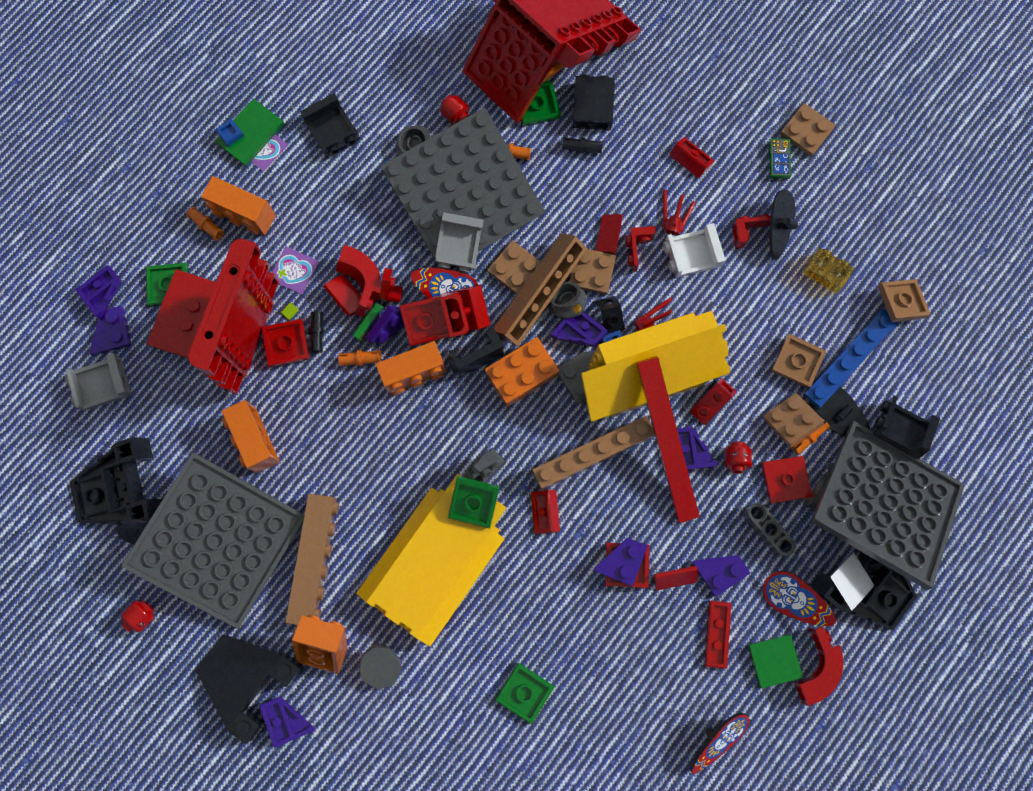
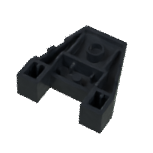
(112, 486)
(884, 602)
(234, 676)

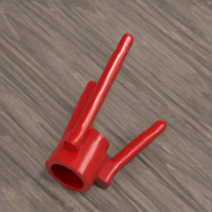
(673, 224)
(644, 322)

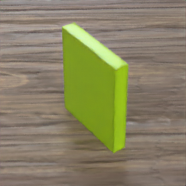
(289, 311)

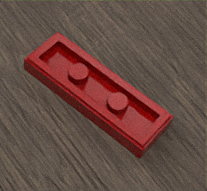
(717, 634)

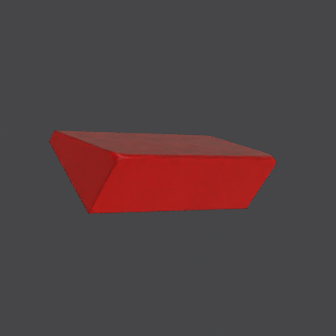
(691, 157)
(609, 233)
(344, 294)
(545, 511)
(675, 578)

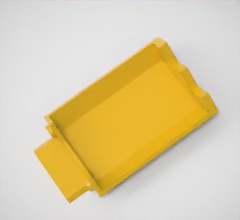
(430, 566)

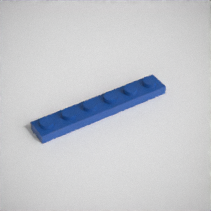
(850, 359)

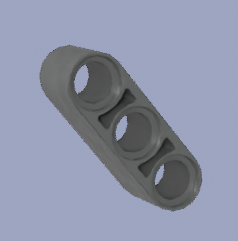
(779, 533)

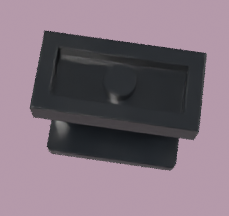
(593, 102)
(330, 125)
(479, 358)
(905, 429)

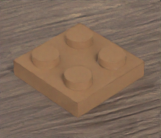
(807, 129)
(514, 267)
(594, 271)
(904, 300)
(798, 361)
(793, 420)

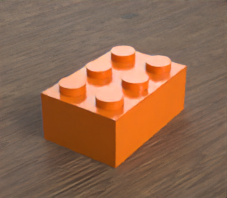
(238, 206)
(411, 368)
(522, 372)
(249, 436)
(320, 643)

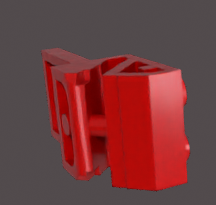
(445, 315)

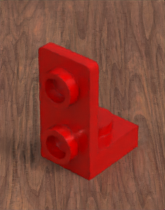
(741, 226)
(638, 234)
(713, 401)

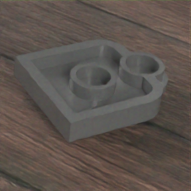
(571, 373)

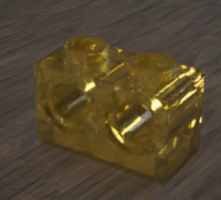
(825, 275)

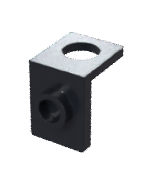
(611, 314)

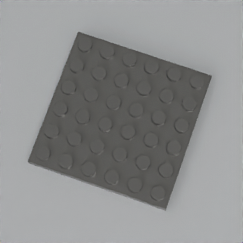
(464, 174)
(889, 505)
(214, 541)

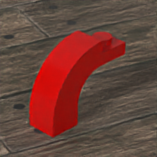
(364, 272)
(828, 672)

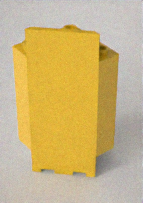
(689, 354)

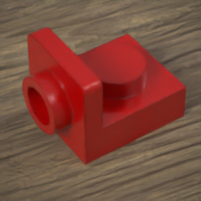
(388, 289)

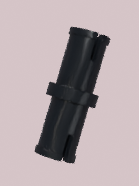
(582, 145)
(316, 332)

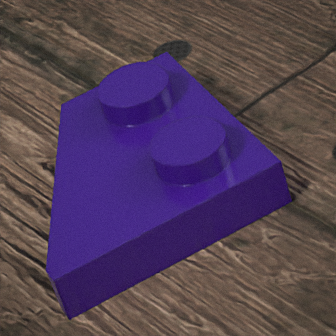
(100, 290)
(387, 325)
(580, 330)
(110, 332)
(695, 450)
(623, 562)
(721, 572)
(284, 722)

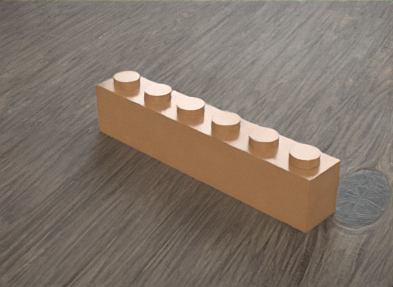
(540, 289)
(593, 453)
(312, 557)

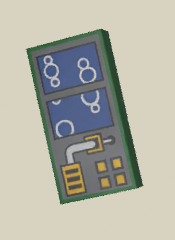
(780, 158)
(368, 323)

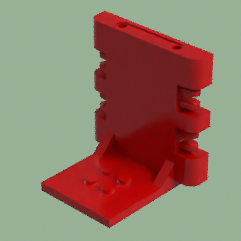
(531, 36)
(220, 320)

